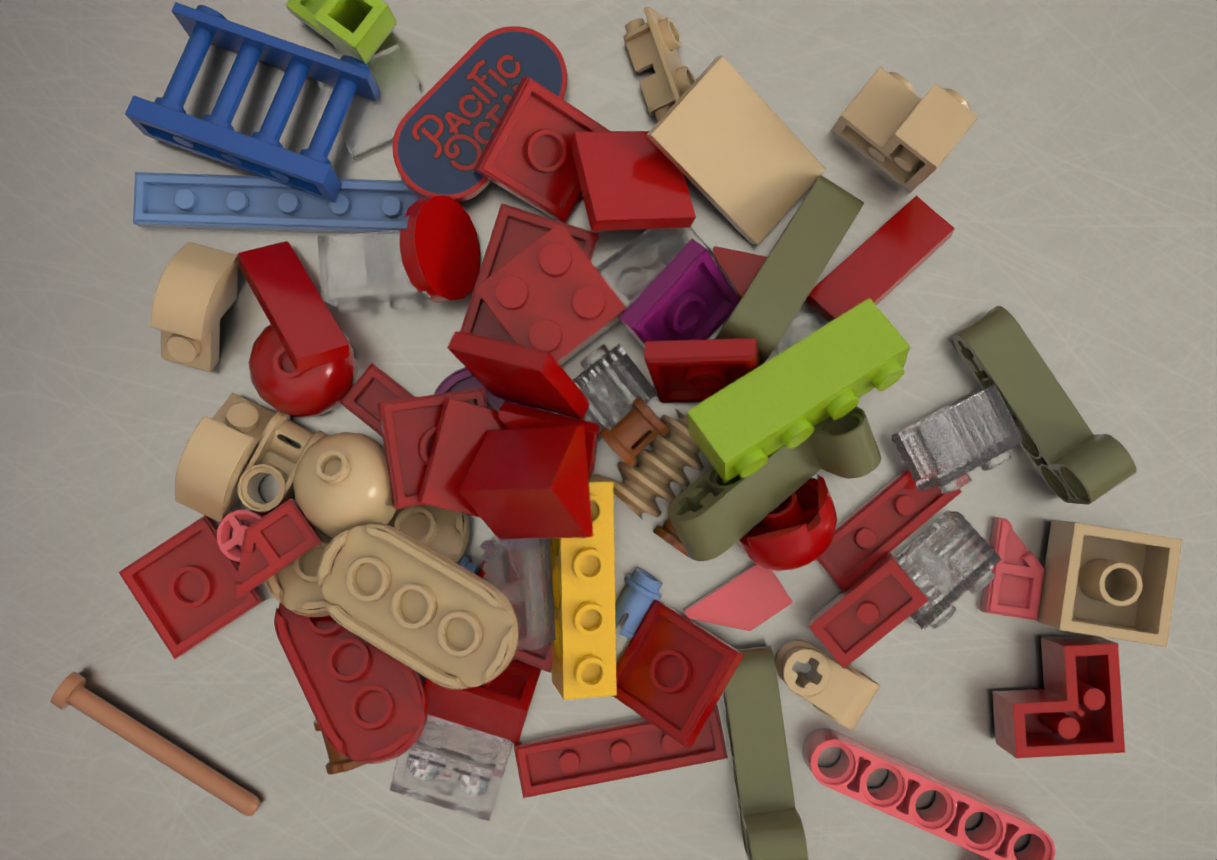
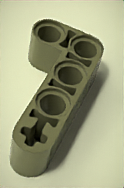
(792, 267)
(1054, 434)
(717, 514)
(761, 760)

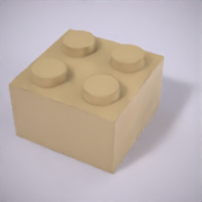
(1109, 582)

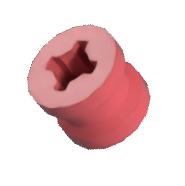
(232, 529)

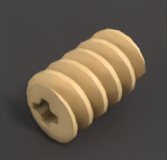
(658, 468)

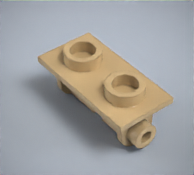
(655, 46)

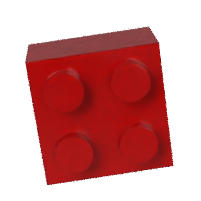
(552, 297)

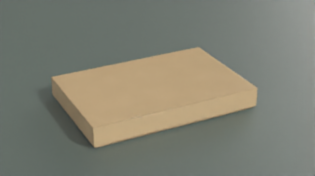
(736, 150)

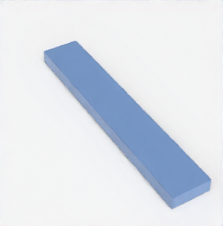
(265, 205)

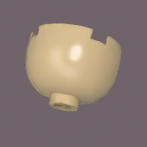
(344, 483)

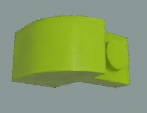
(352, 26)

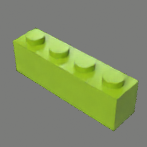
(798, 390)

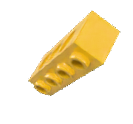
(586, 603)

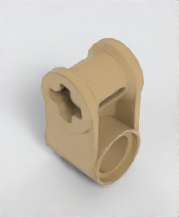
(277, 458)
(833, 690)

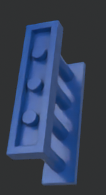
(261, 152)

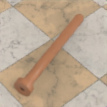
(73, 693)

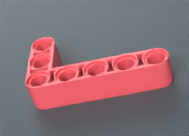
(905, 783)

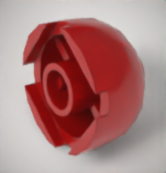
(302, 392)
(795, 530)

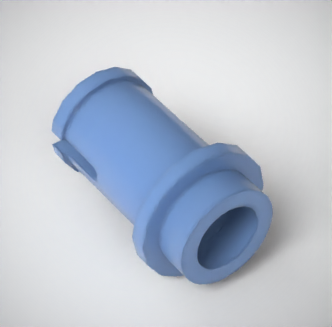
(636, 600)

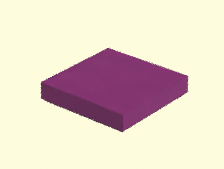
(683, 301)

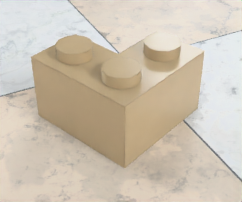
(902, 131)

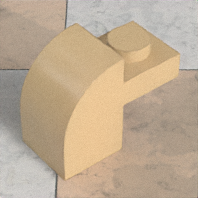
(190, 302)
(218, 456)

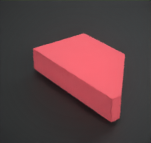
(1017, 577)
(742, 600)

